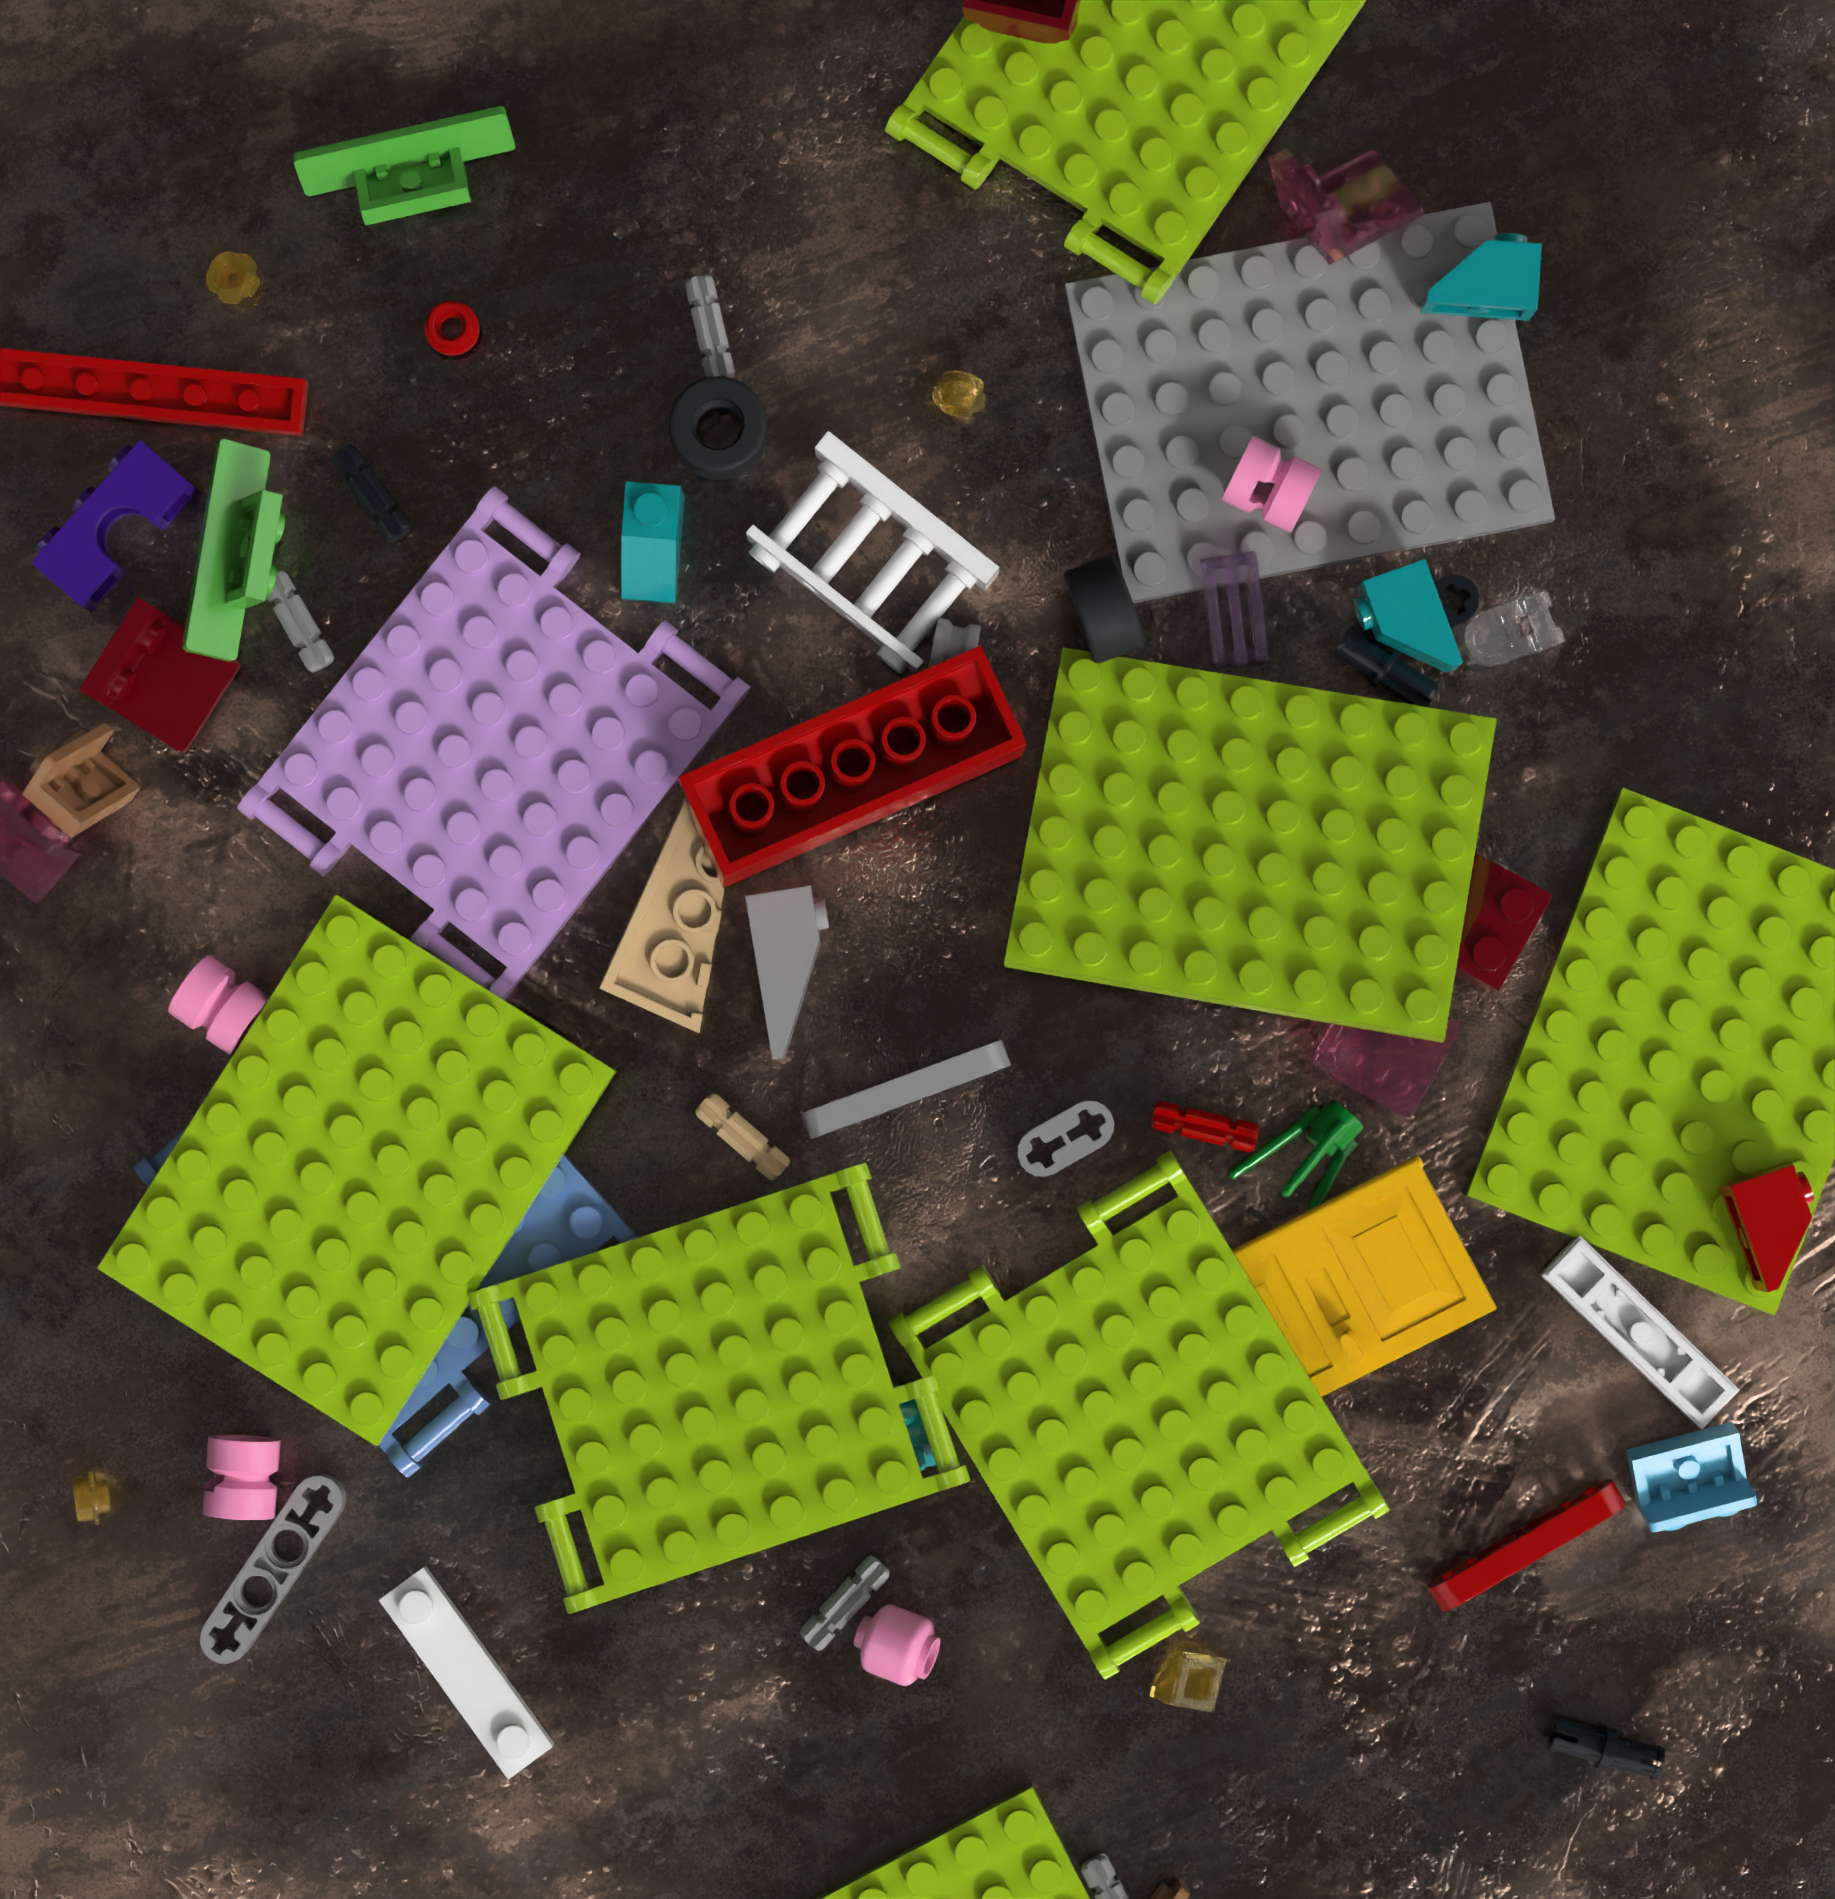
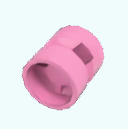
(1292, 480)
(216, 1002)
(241, 1477)

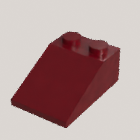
(1497, 923)

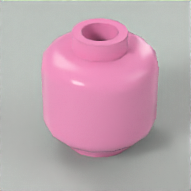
(897, 1645)

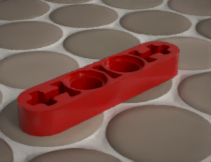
(1526, 1545)

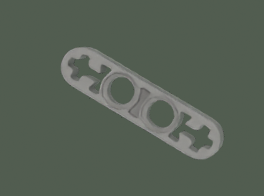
(906, 1089)
(268, 1564)

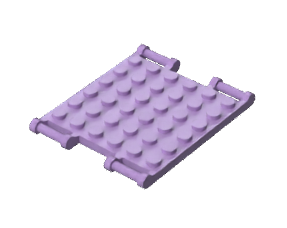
(494, 747)

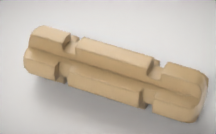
(742, 1136)

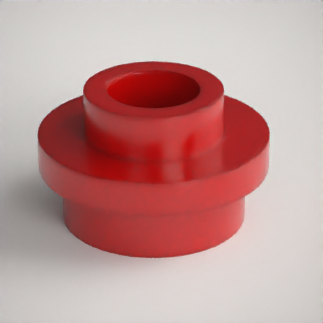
(447, 312)

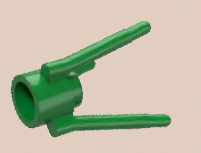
(1331, 1131)

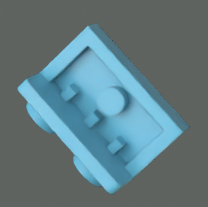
(1690, 1478)

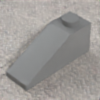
(785, 949)

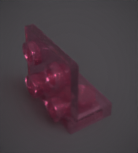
(1345, 205)
(31, 847)
(1384, 1065)

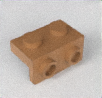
(79, 782)

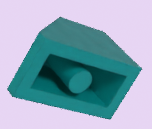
(1491, 282)
(651, 542)
(1408, 615)

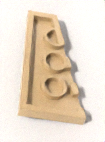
(671, 932)

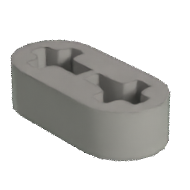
(1072, 1150)

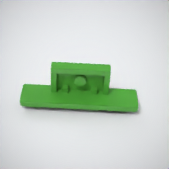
(407, 167)
(233, 550)

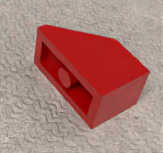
(1769, 1220)

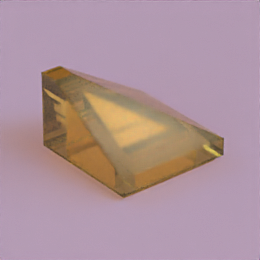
(1190, 1681)

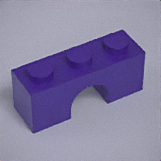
(78, 552)

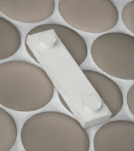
(1639, 1332)
(467, 1672)

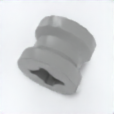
(952, 640)

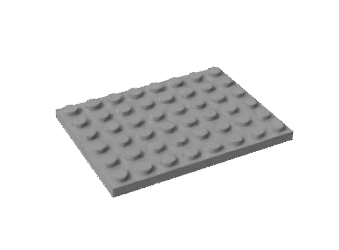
(1403, 410)

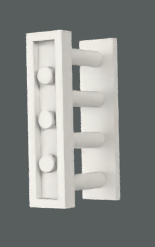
(880, 500)

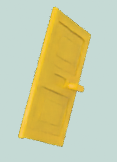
(1366, 1276)

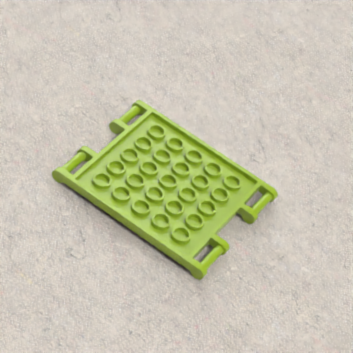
(1133, 117)
(718, 1388)
(1139, 1415)

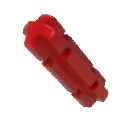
(1204, 1126)

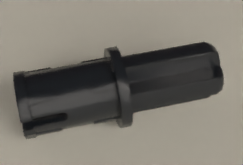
(1385, 669)

